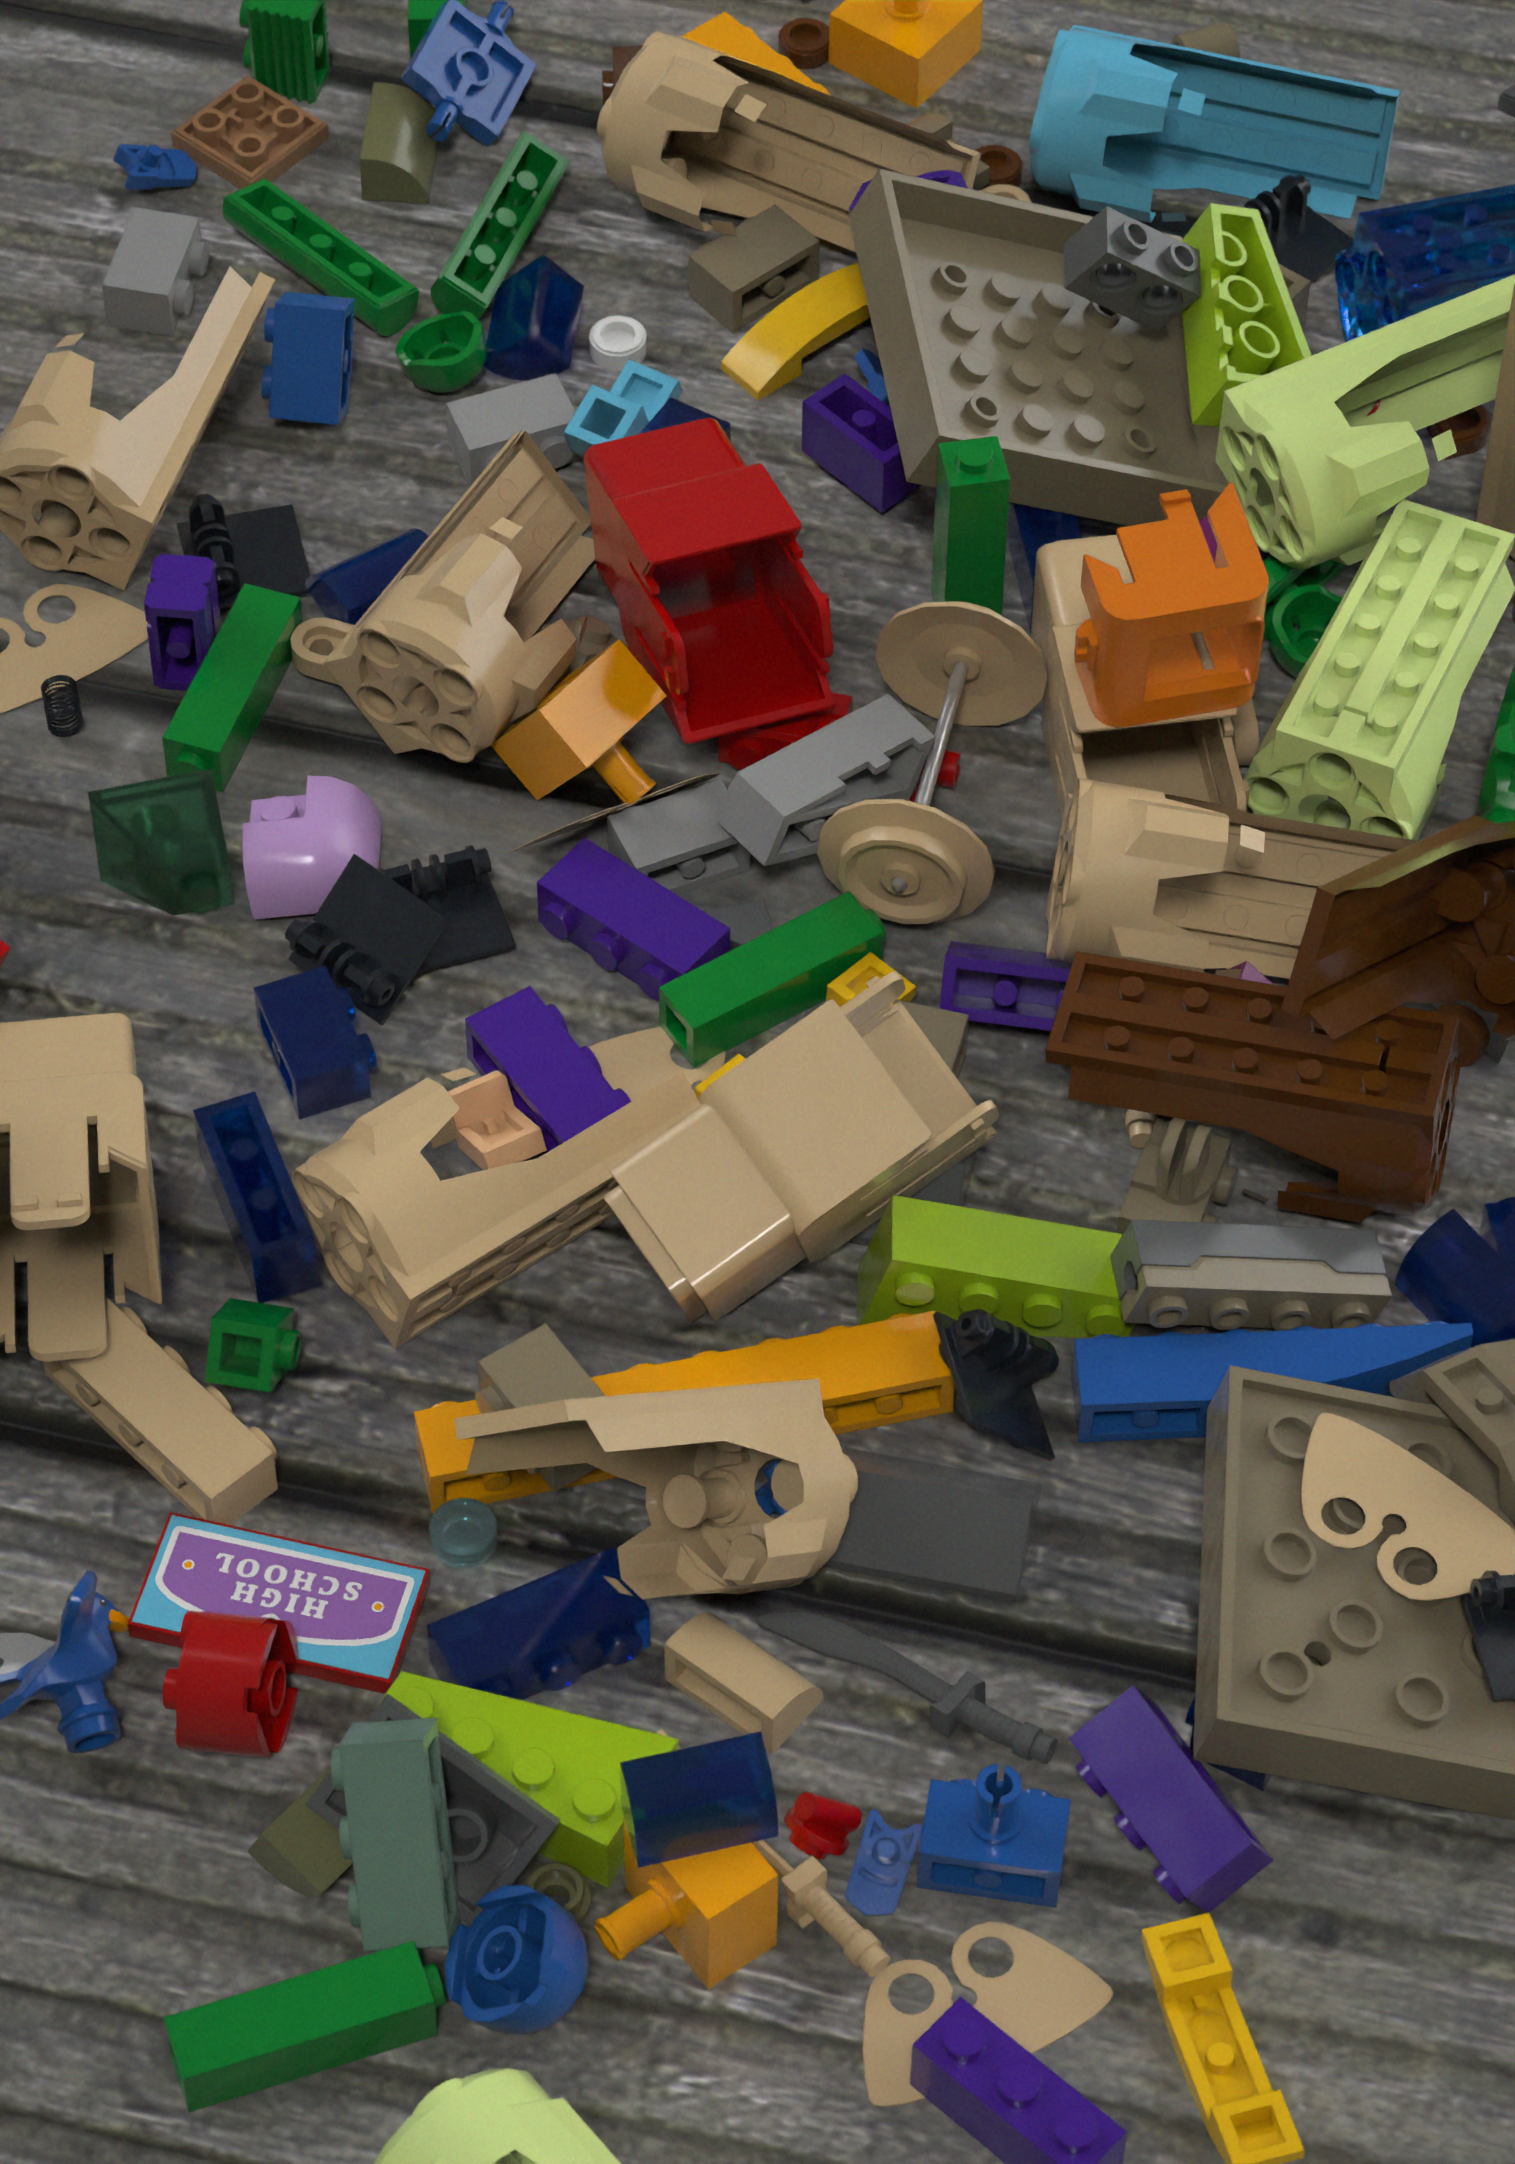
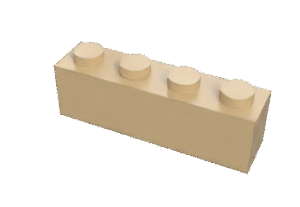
(170, 1421)

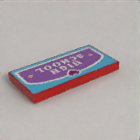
(345, 1607)

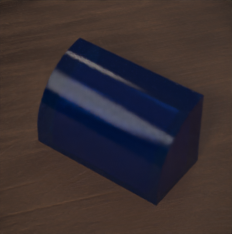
(534, 322)
(355, 583)
(1460, 1280)
(699, 1799)

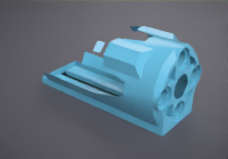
(1166, 116)

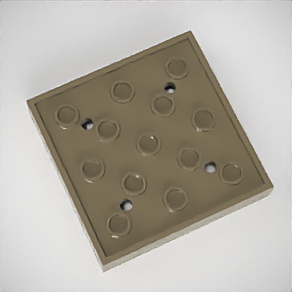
(994, 345)
(1400, 1677)

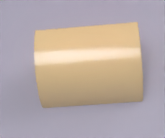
(738, 1680)

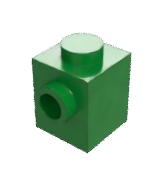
(251, 1345)

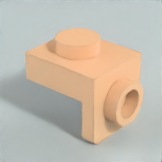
(491, 1126)

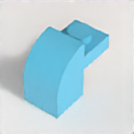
(623, 409)

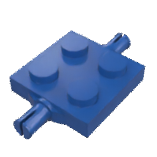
(469, 71)

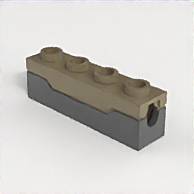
(1249, 1275)

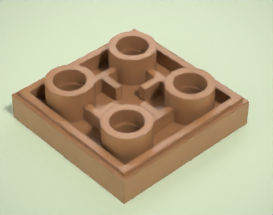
(250, 134)

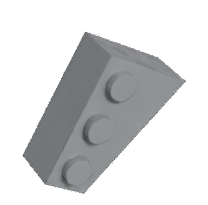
(788, 796)

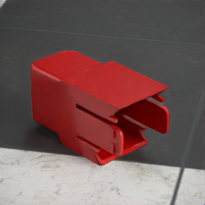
(708, 579)

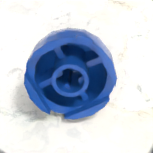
(517, 1962)

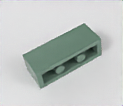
(397, 1833)

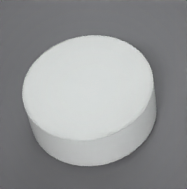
(616, 341)

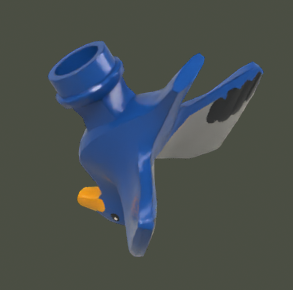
(70, 1668)

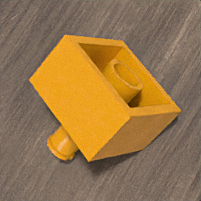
(905, 44)
(583, 727)
(709, 1906)

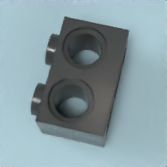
(1132, 269)

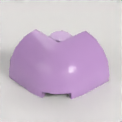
(303, 844)

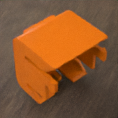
(1139, 644)

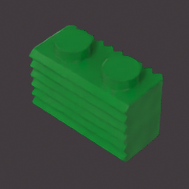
(287, 46)

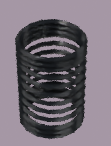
(63, 711)

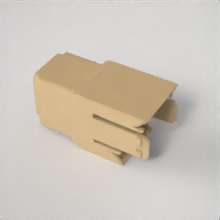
(1173, 756)
(796, 1151)
(73, 1180)

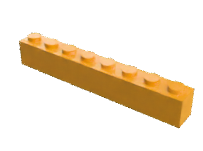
(865, 1373)

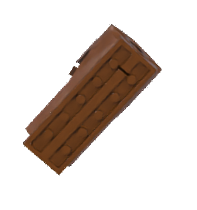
(1414, 930)
(1360, 1103)

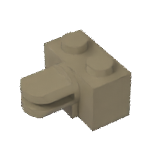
(1179, 1176)

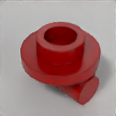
(821, 1825)

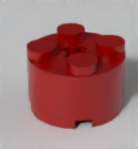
(232, 1684)

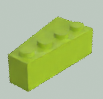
(1244, 312)
(1014, 1267)
(549, 1755)

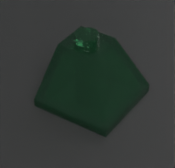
(163, 842)

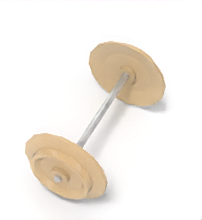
(902, 854)

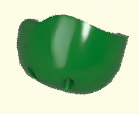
(443, 365)
(1311, 610)

